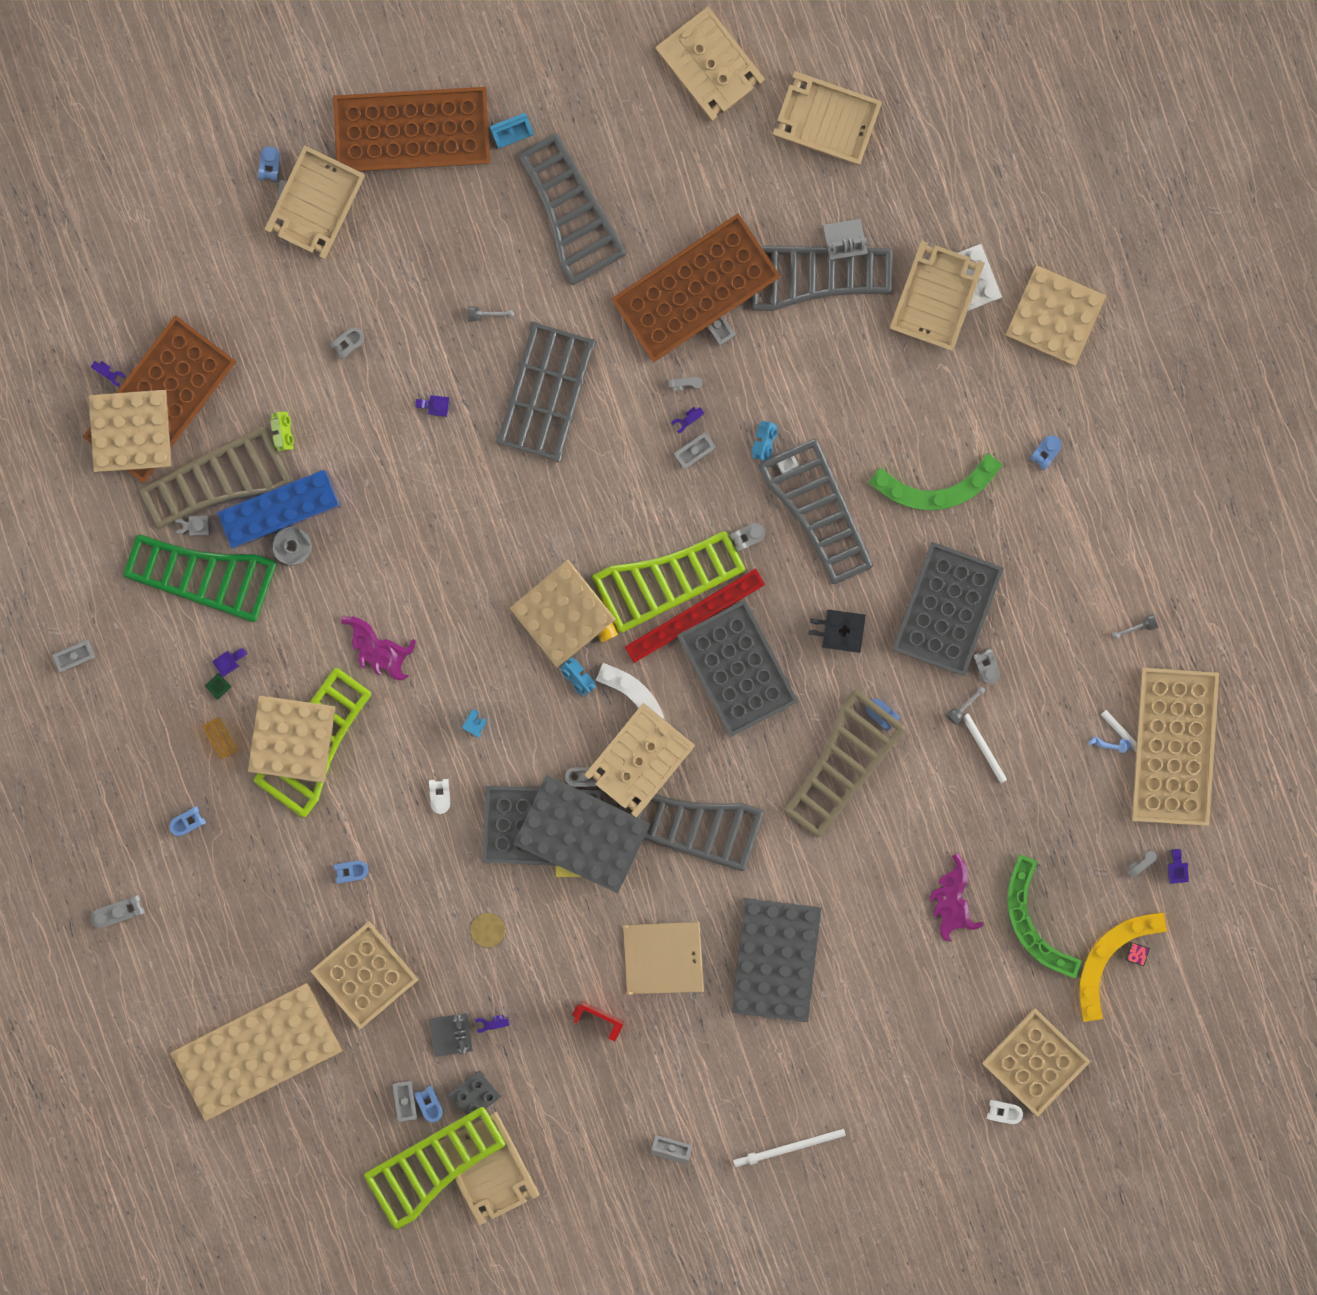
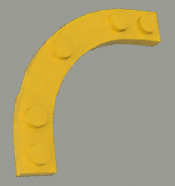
(1101, 953)

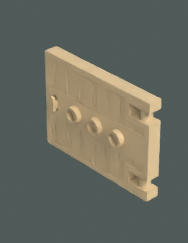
(709, 63)
(827, 118)
(315, 201)
(937, 296)
(640, 759)
(495, 1178)

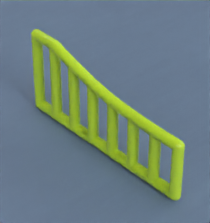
(653, 564)
(335, 741)
(438, 1185)

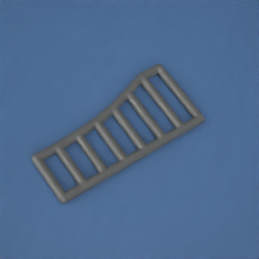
(555, 224)
(831, 290)
(798, 513)
(706, 854)

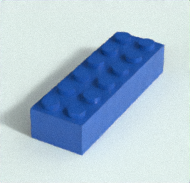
(278, 509)

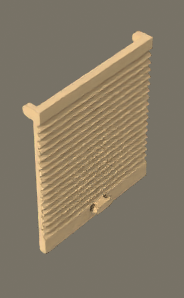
(662, 958)

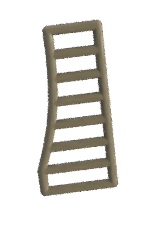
(211, 500)
(831, 747)

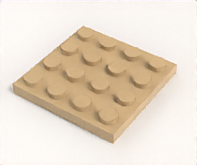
(1055, 315)
(130, 431)
(562, 613)
(291, 738)
(364, 975)
(1036, 1062)

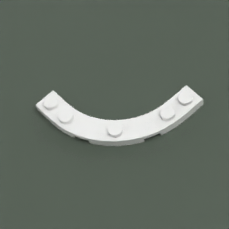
(629, 686)

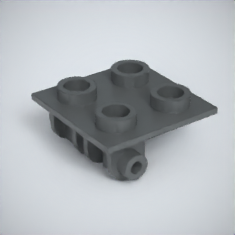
(451, 1035)
(474, 1093)

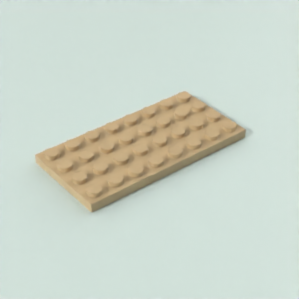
(1175, 746)
(256, 1051)

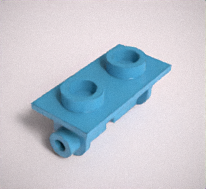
(767, 432)
(571, 671)

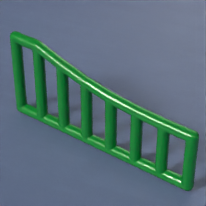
(213, 558)

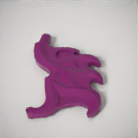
(375, 651)
(950, 901)

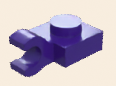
(103, 369)
(436, 406)
(692, 415)
(228, 662)
(1177, 870)
(498, 1022)

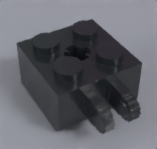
(836, 620)

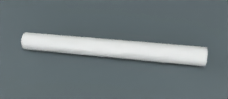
(1119, 729)
(984, 748)

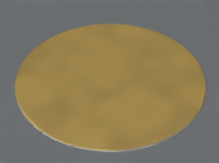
(487, 930)

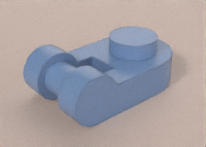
(271, 158)
(1051, 446)
(880, 721)
(180, 825)
(357, 870)
(433, 1110)

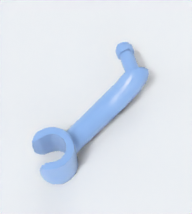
(1122, 747)

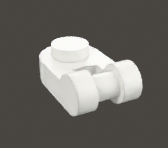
(440, 803)
(1011, 1114)

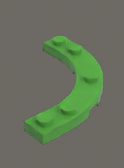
(940, 498)
(1023, 925)

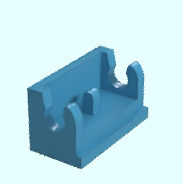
(511, 130)
(473, 726)

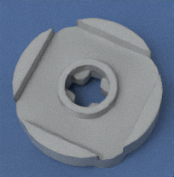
(302, 550)

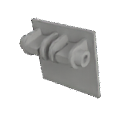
(845, 239)

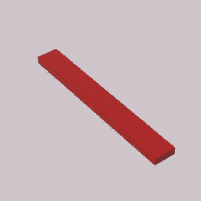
(694, 615)

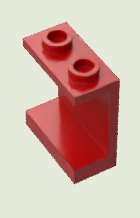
(618, 1023)

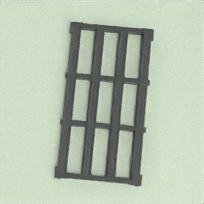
(560, 376)

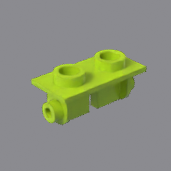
(281, 422)

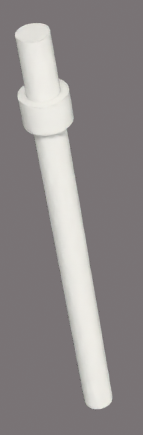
(752, 1158)

